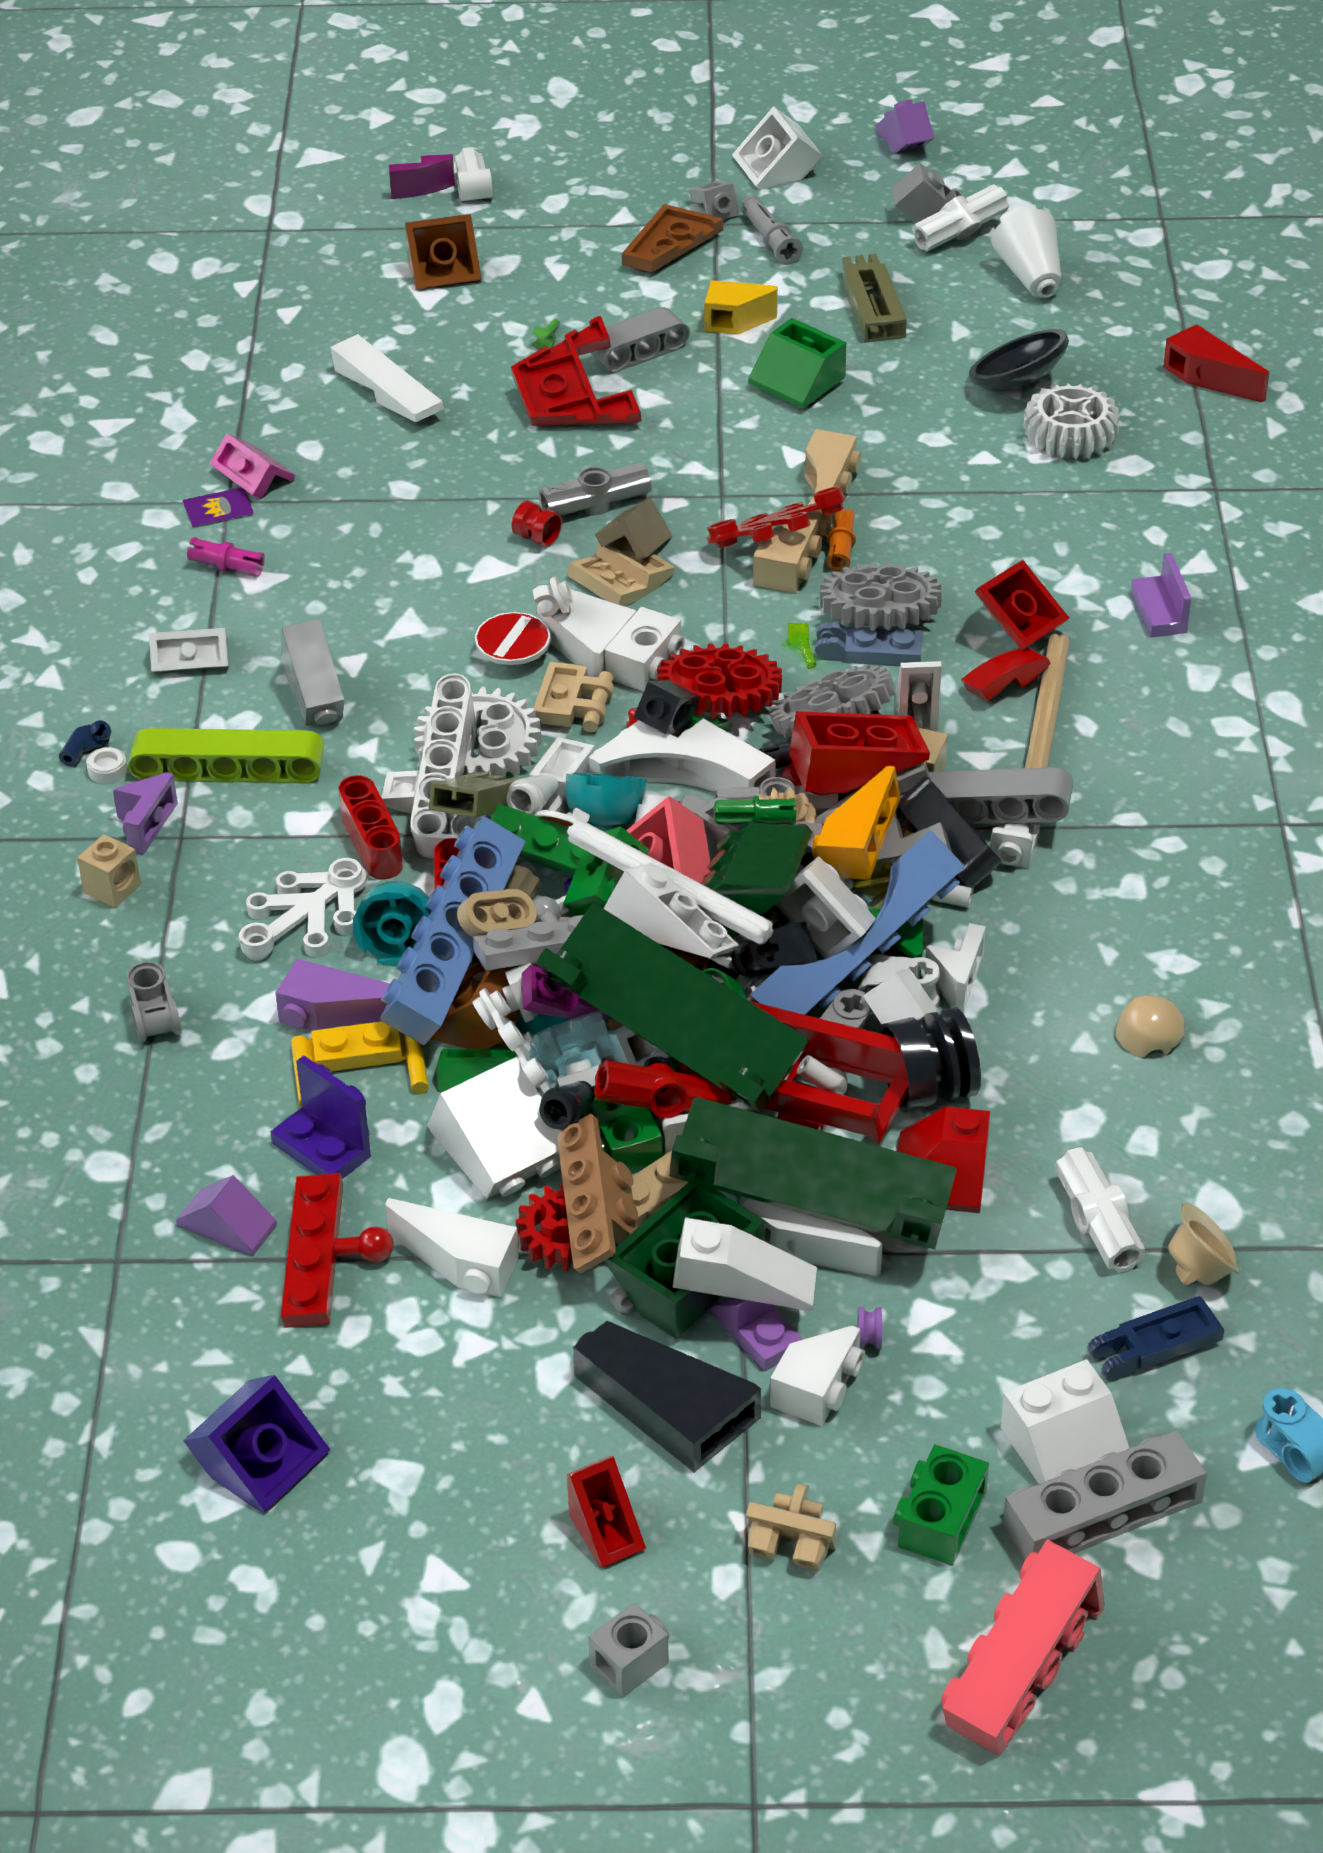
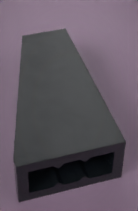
(666, 1393)

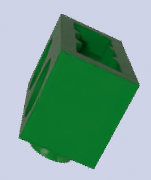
(627, 1133)
(947, 1506)

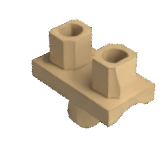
(812, 1534)

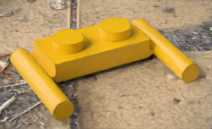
(362, 1047)

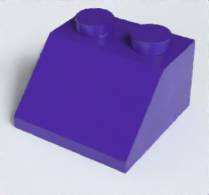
(257, 1443)

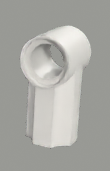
(472, 177)

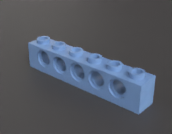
(442, 948)

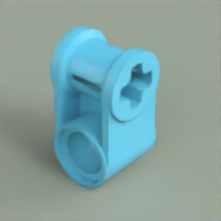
(1293, 1438)

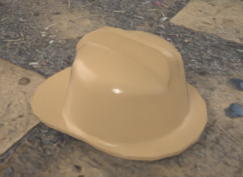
(1201, 1248)

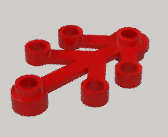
(760, 526)

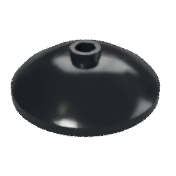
(1020, 361)

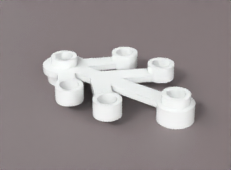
(342, 879)
(493, 1012)

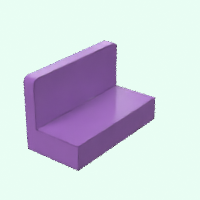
(1163, 600)

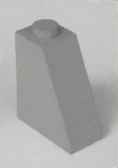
(311, 672)

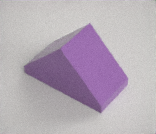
(228, 1216)

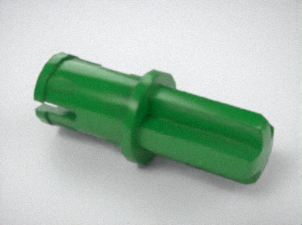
(755, 811)

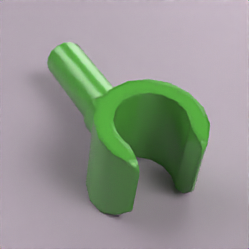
(545, 335)

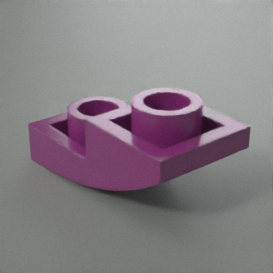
(422, 178)
(549, 998)

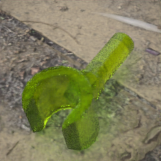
(799, 636)

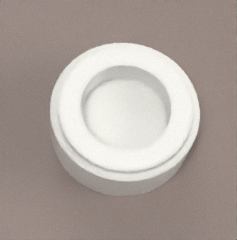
(106, 765)

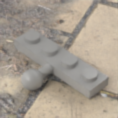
(524, 945)

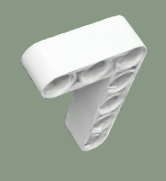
(443, 749)

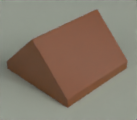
(442, 251)

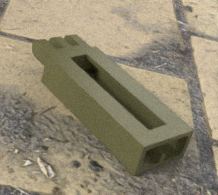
(876, 318)
(475, 789)

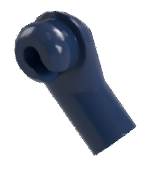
(83, 740)

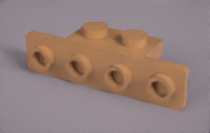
(595, 1195)

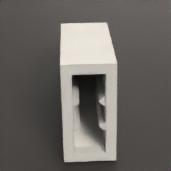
(586, 629)

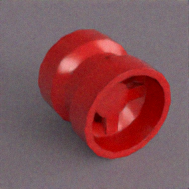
(533, 522)

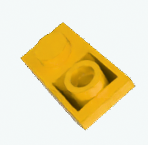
(739, 306)

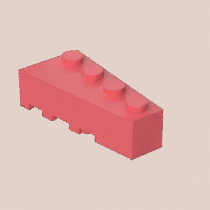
(1023, 1646)

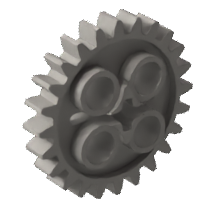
(880, 596)
(835, 692)

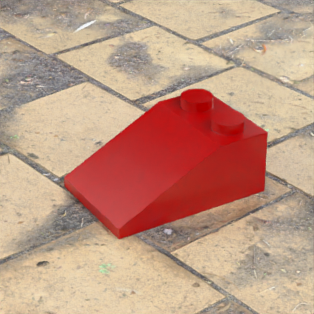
(850, 749)

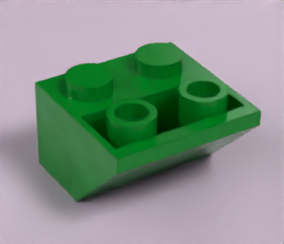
(799, 363)

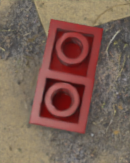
(1012, 666)

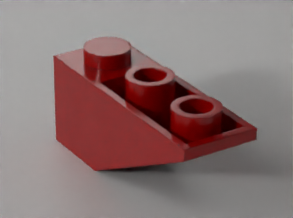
(1213, 364)

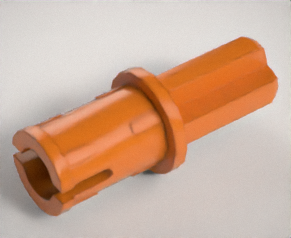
(841, 540)

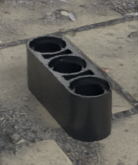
(928, 806)

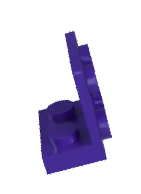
(329, 1128)

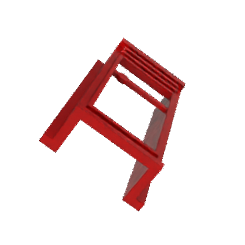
(852, 1052)

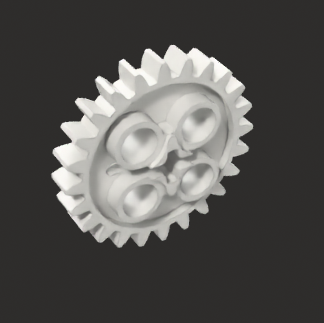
(506, 737)

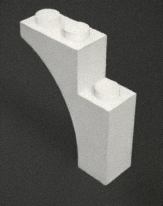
(698, 757)

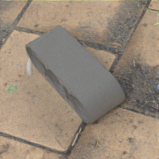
(642, 339)

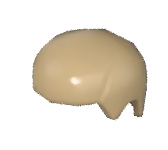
(1150, 1025)

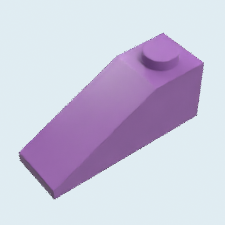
(328, 997)

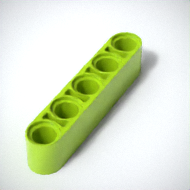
(227, 755)

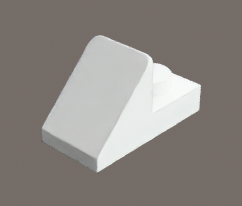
(959, 966)

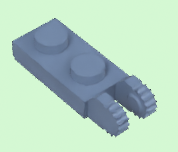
(868, 645)

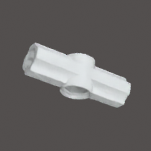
(960, 217)
(1100, 1210)

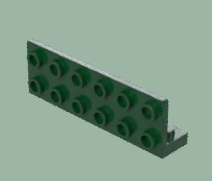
(675, 1007)
(813, 1172)

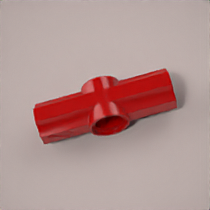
(640, 1085)

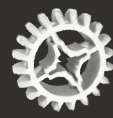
(1071, 421)

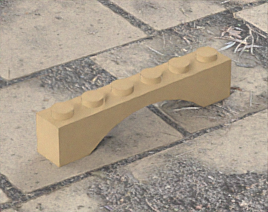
(788, 556)

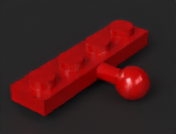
(315, 1247)

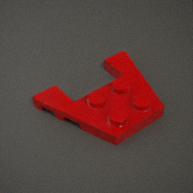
(558, 389)

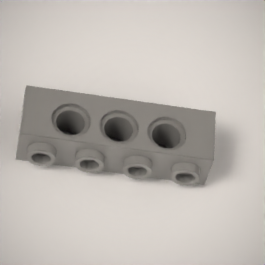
(1106, 1496)

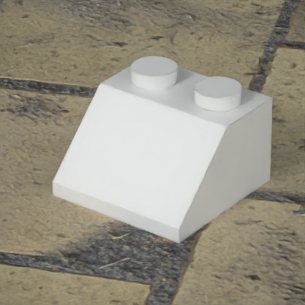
(777, 152)
(828, 906)
(1062, 1421)

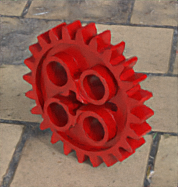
(724, 678)

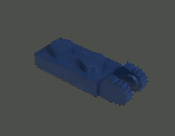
(1156, 1338)

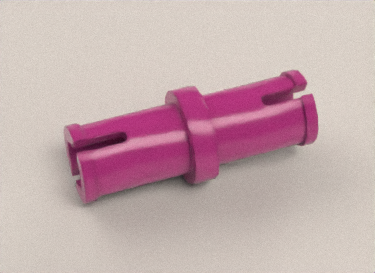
(225, 556)

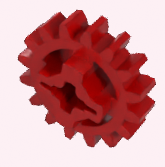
(553, 1239)

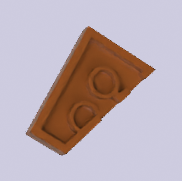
(668, 236)

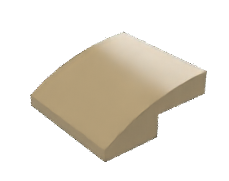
(619, 574)

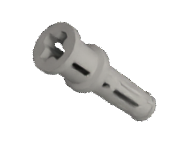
(775, 235)

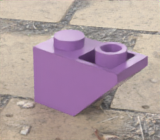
(906, 126)

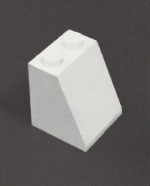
(496, 1130)

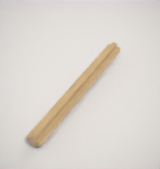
(1048, 703)

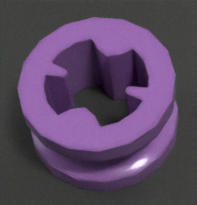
(870, 1327)

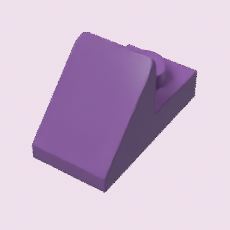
(145, 808)
(756, 1328)

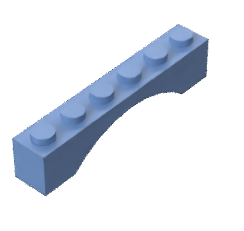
(913, 880)

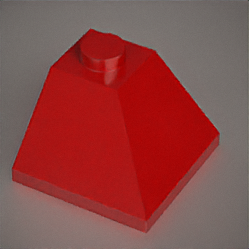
(1021, 605)
(958, 1140)

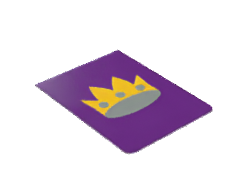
(218, 507)

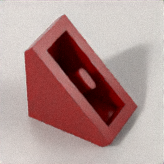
(603, 1512)

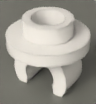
(558, 597)

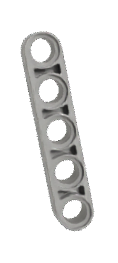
(1005, 794)

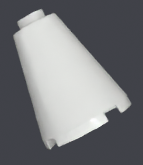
(1030, 248)

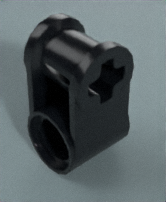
(785, 947)

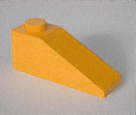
(858, 828)

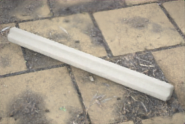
(712, 903)

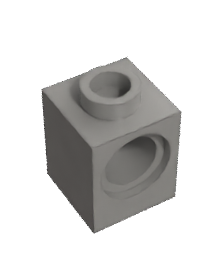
(623, 1666)

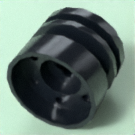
(937, 1057)

